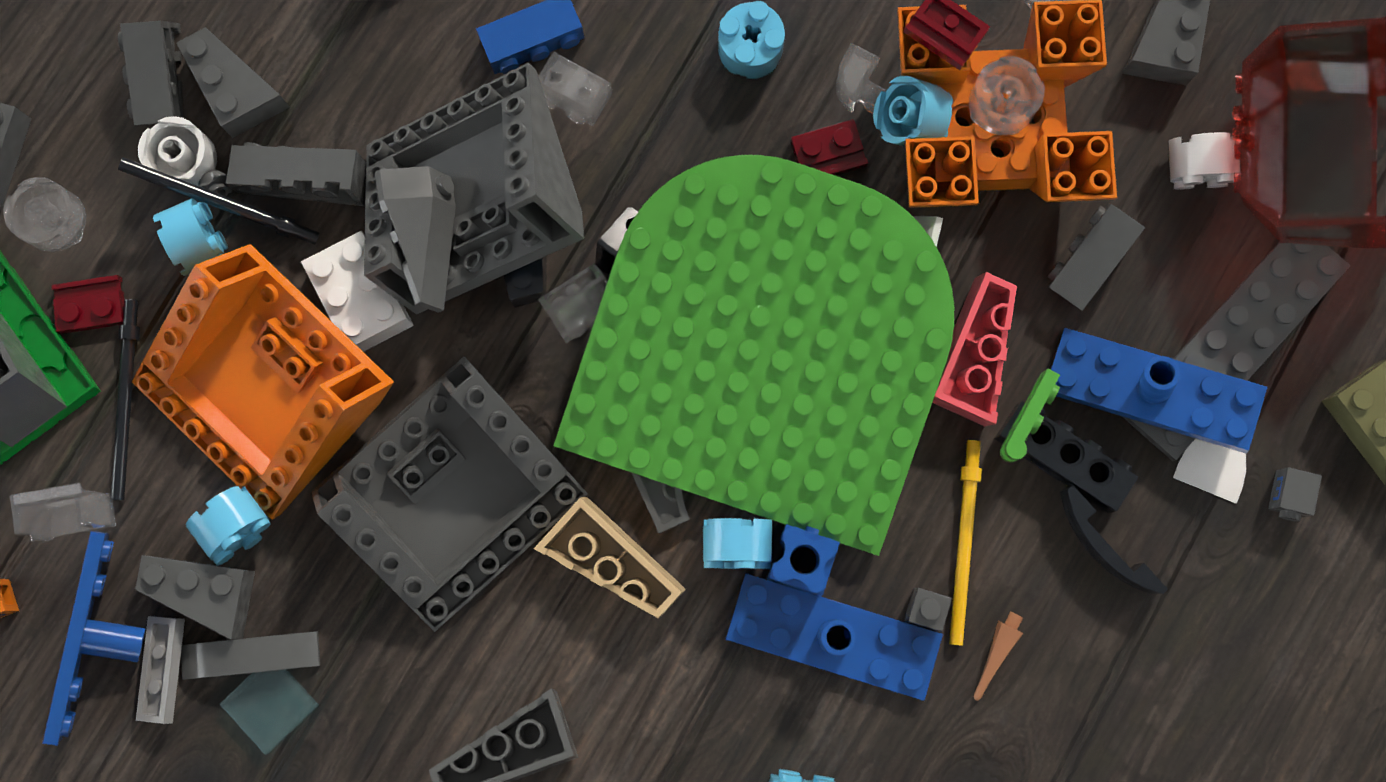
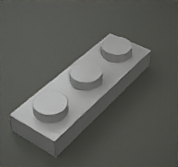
(160, 670)

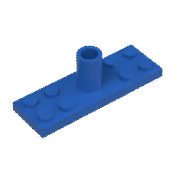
(1188, 402)
(797, 626)
(88, 638)

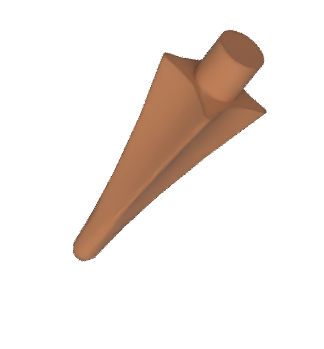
(1004, 640)

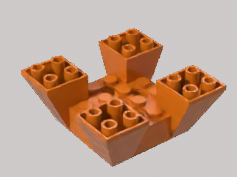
(1064, 46)

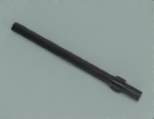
(285, 226)
(129, 334)

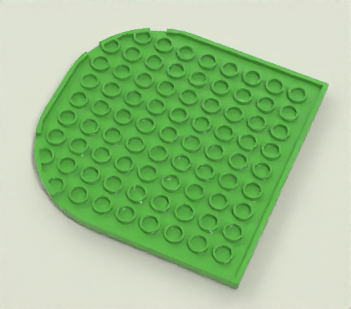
(768, 346)

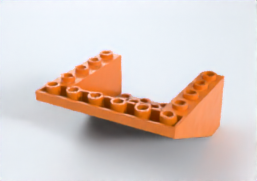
(258, 377)

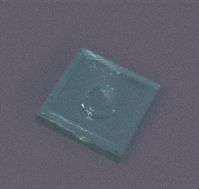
(269, 707)

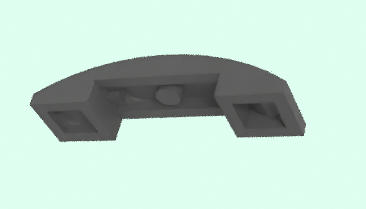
(250, 655)

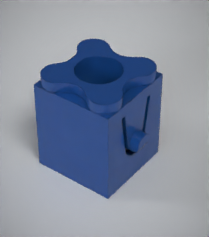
(824, 550)

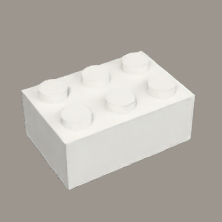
(351, 299)

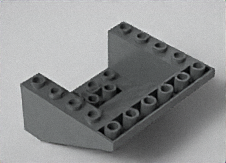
(507, 182)
(446, 494)

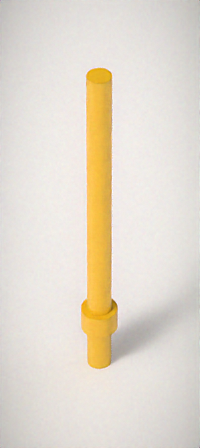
(970, 475)

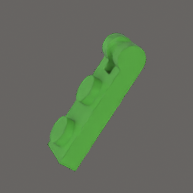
(1029, 416)

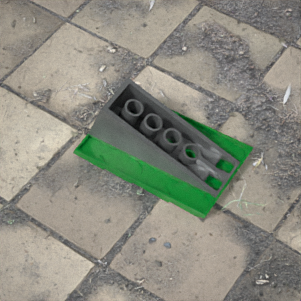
(38, 370)

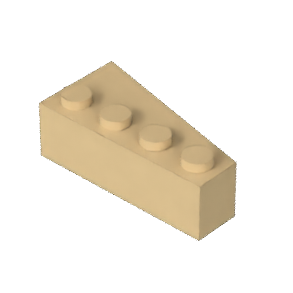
(609, 557)

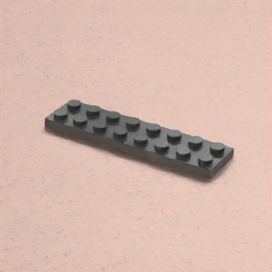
(1254, 321)

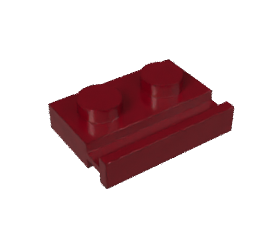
(947, 30)
(831, 148)
(88, 304)

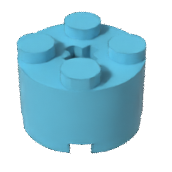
(753, 22)
(912, 110)
(189, 234)
(228, 524)
(737, 543)

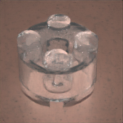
(1024, 91)
(45, 215)

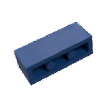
(530, 34)

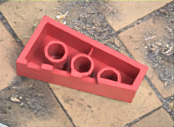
(978, 351)

